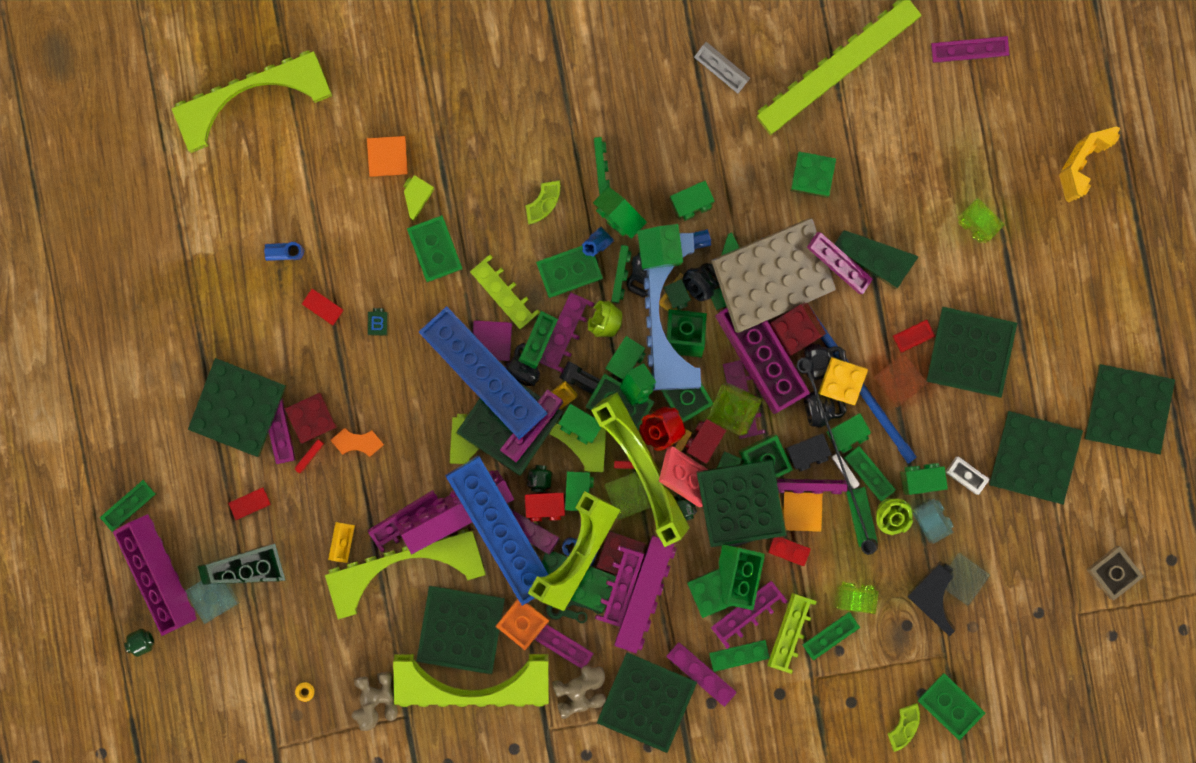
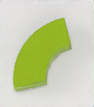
(544, 203)
(906, 727)

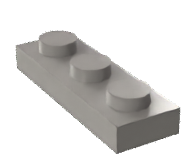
(722, 67)

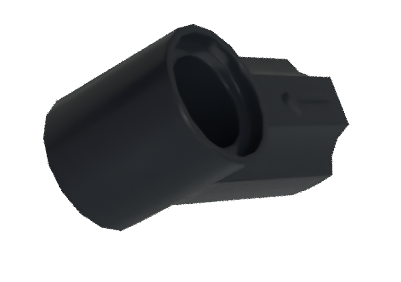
(576, 376)

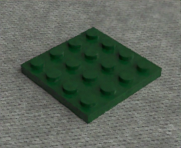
(971, 352)
(237, 407)
(1129, 409)
(489, 434)
(1035, 457)
(741, 503)
(460, 629)
(646, 702)

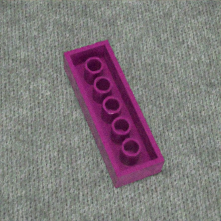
(765, 363)
(441, 518)
(155, 575)
(644, 594)

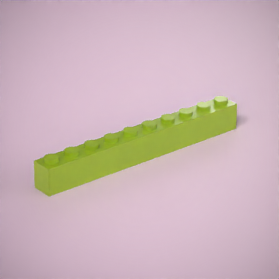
(838, 66)

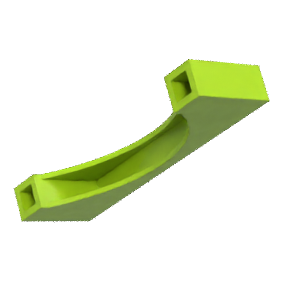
(198, 115)
(614, 418)
(590, 455)
(349, 584)
(418, 688)

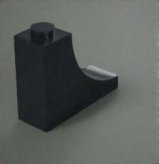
(930, 593)

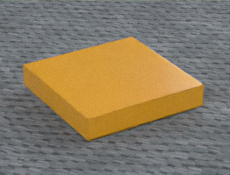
(802, 511)

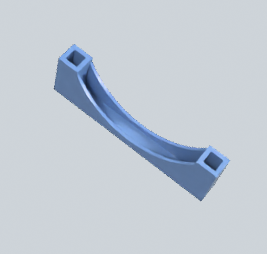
(667, 365)

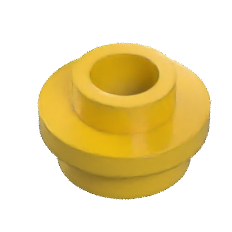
(298, 692)

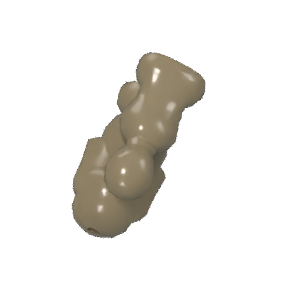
(576, 689)
(370, 697)

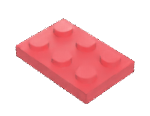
(680, 475)

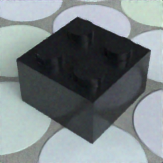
(808, 451)

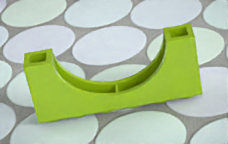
(560, 586)

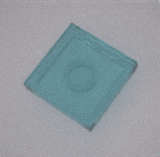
(967, 579)

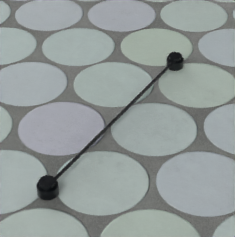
(870, 545)

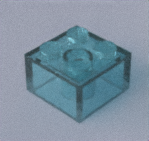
(932, 521)
(211, 600)

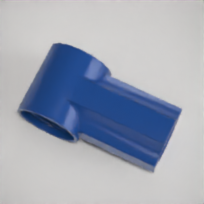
(701, 239)
(597, 242)
(282, 251)

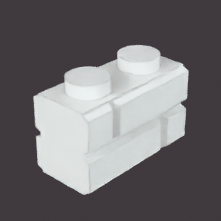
(967, 475)

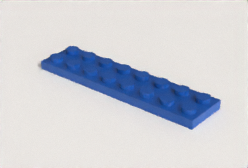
(483, 373)
(497, 526)

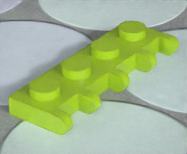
(502, 293)
(790, 632)

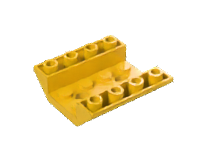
(1074, 182)

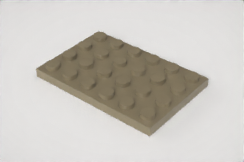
(772, 276)

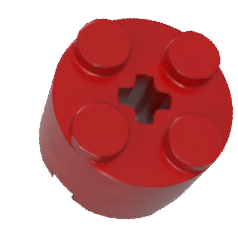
(662, 428)

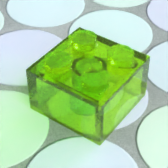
(980, 221)
(734, 409)
(628, 495)
(856, 598)

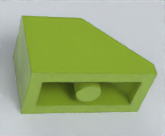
(416, 195)

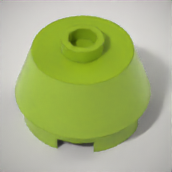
(606, 320)
(894, 516)

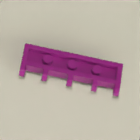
(564, 331)
(735, 375)
(387, 529)
(622, 586)
(740, 617)

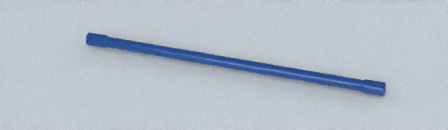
(902, 446)

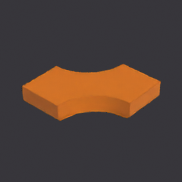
(347, 441)

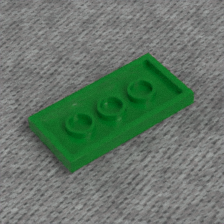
(591, 587)

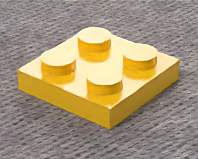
(843, 381)

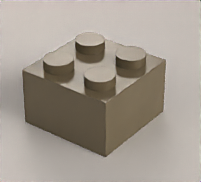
(1115, 573)

